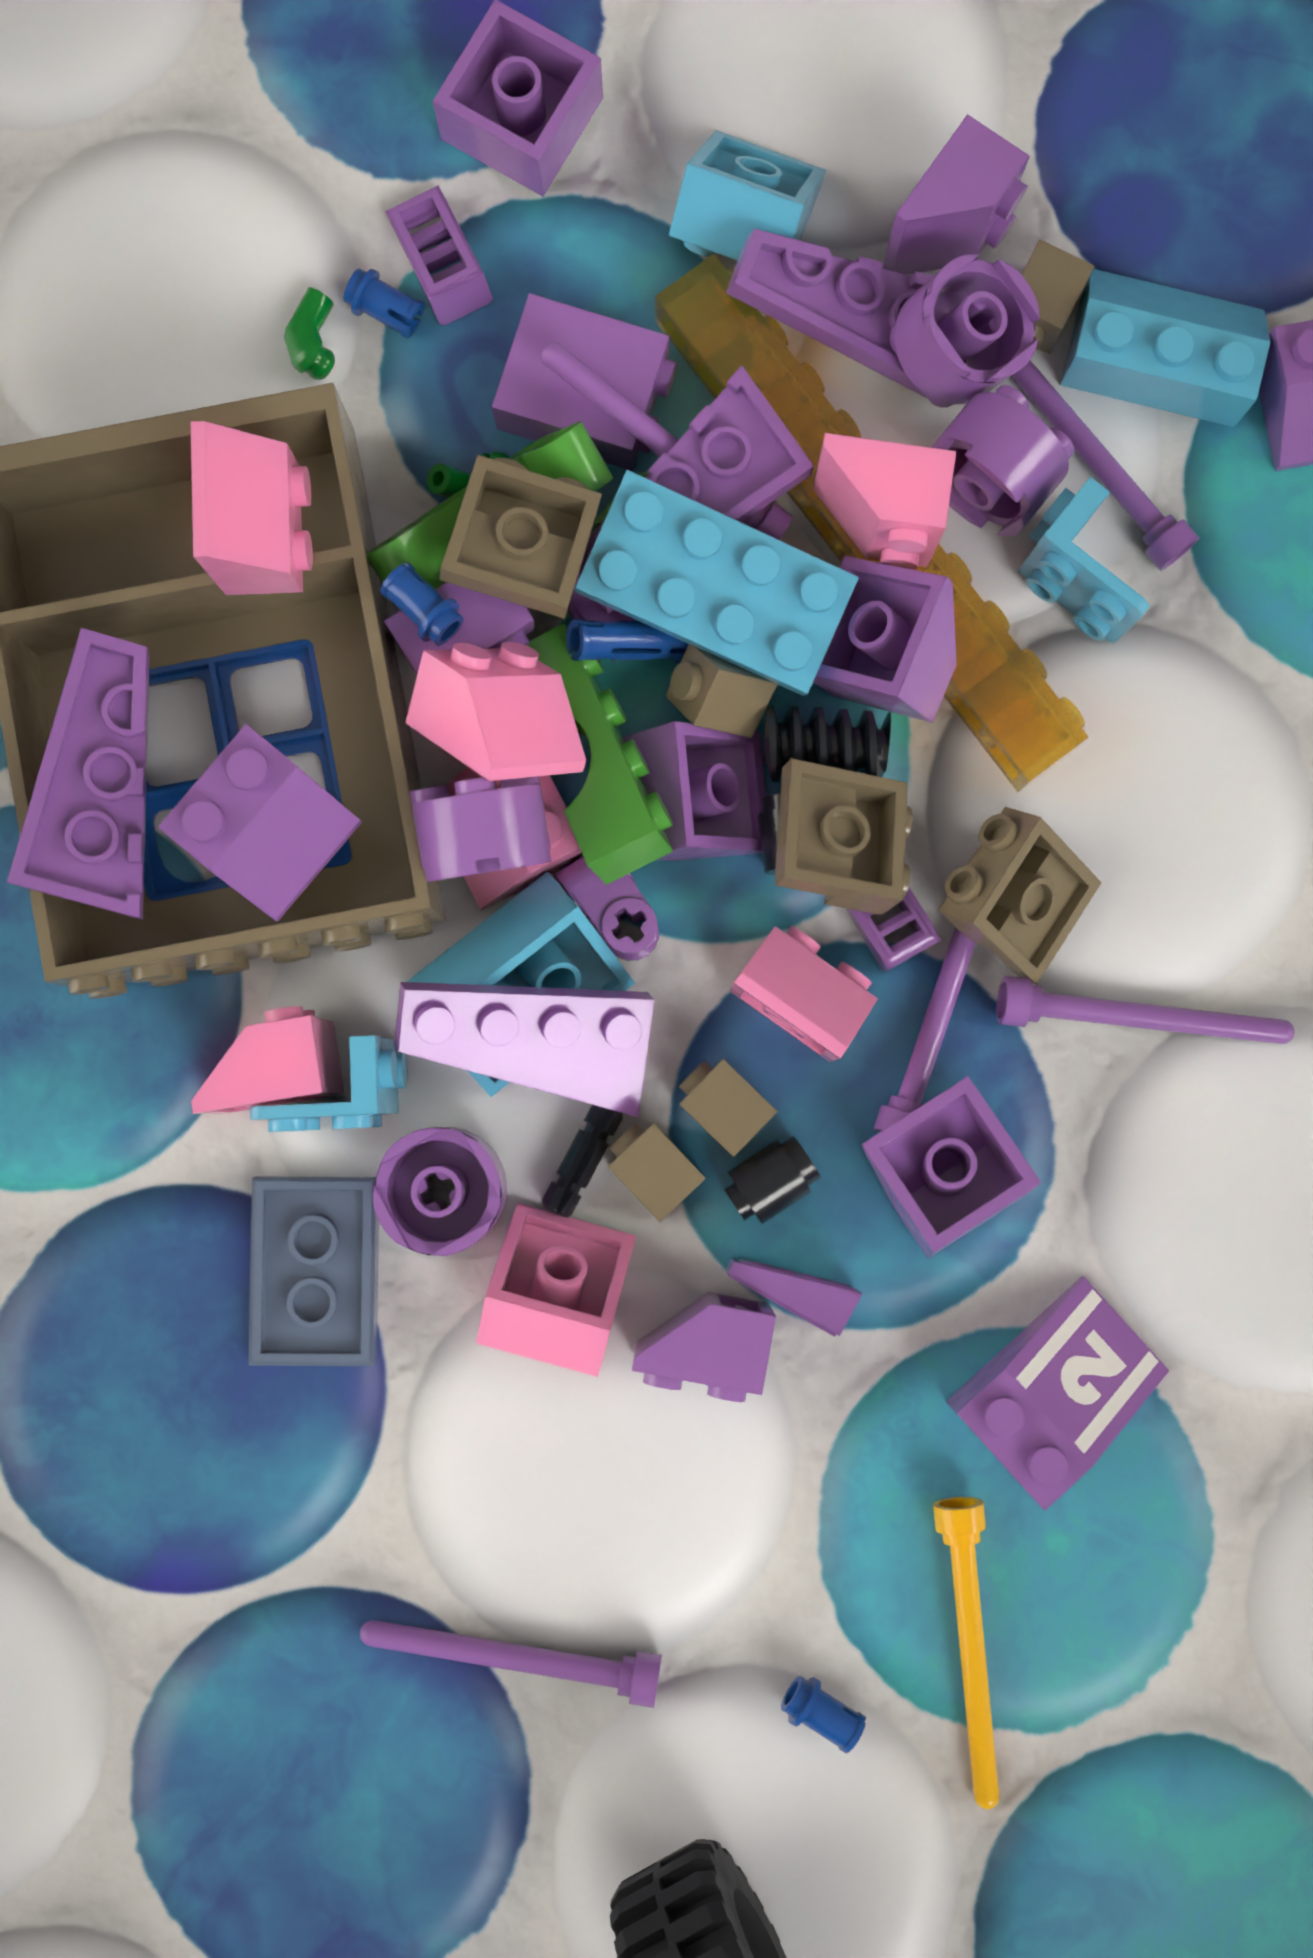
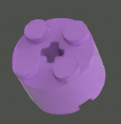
(966, 330)
(1003, 460)
(480, 827)
(406, 1178)

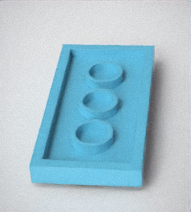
(716, 583)

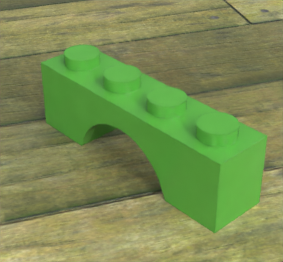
(613, 814)

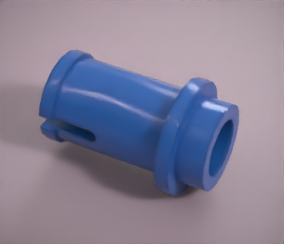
(382, 302)
(422, 604)
(822, 1713)

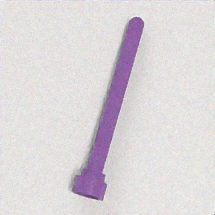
(770, 520)
(1163, 535)
(1023, 1003)
(930, 1034)
(633, 1677)

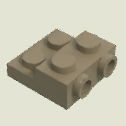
(520, 535)
(843, 836)
(1019, 892)

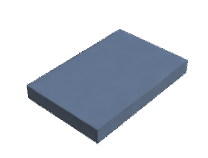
(313, 1272)

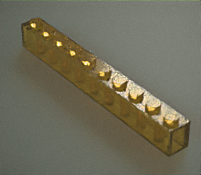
(995, 683)

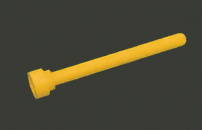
(960, 1524)

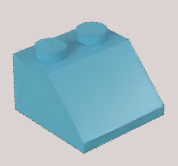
(742, 188)

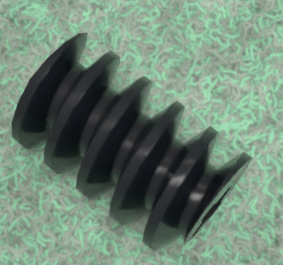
(819, 743)

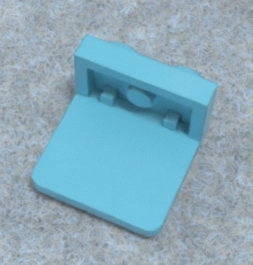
(1073, 578)
(375, 1076)

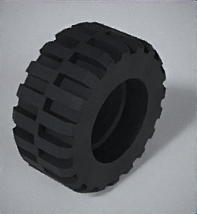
(692, 1908)

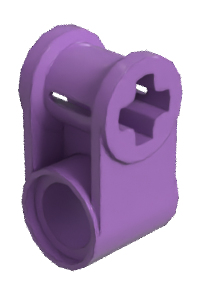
(607, 905)

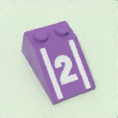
(1059, 1392)

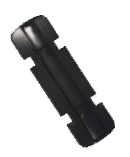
(581, 1160)

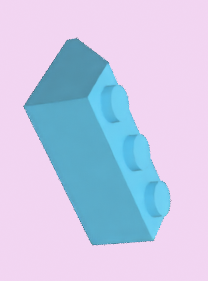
(1167, 348)
(530, 943)

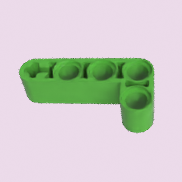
(425, 540)

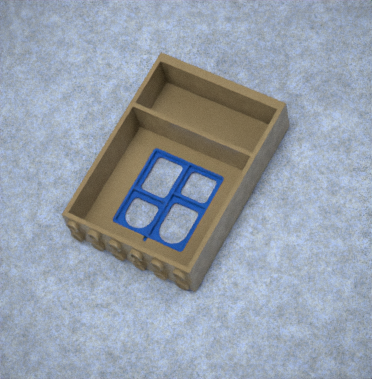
(105, 544)

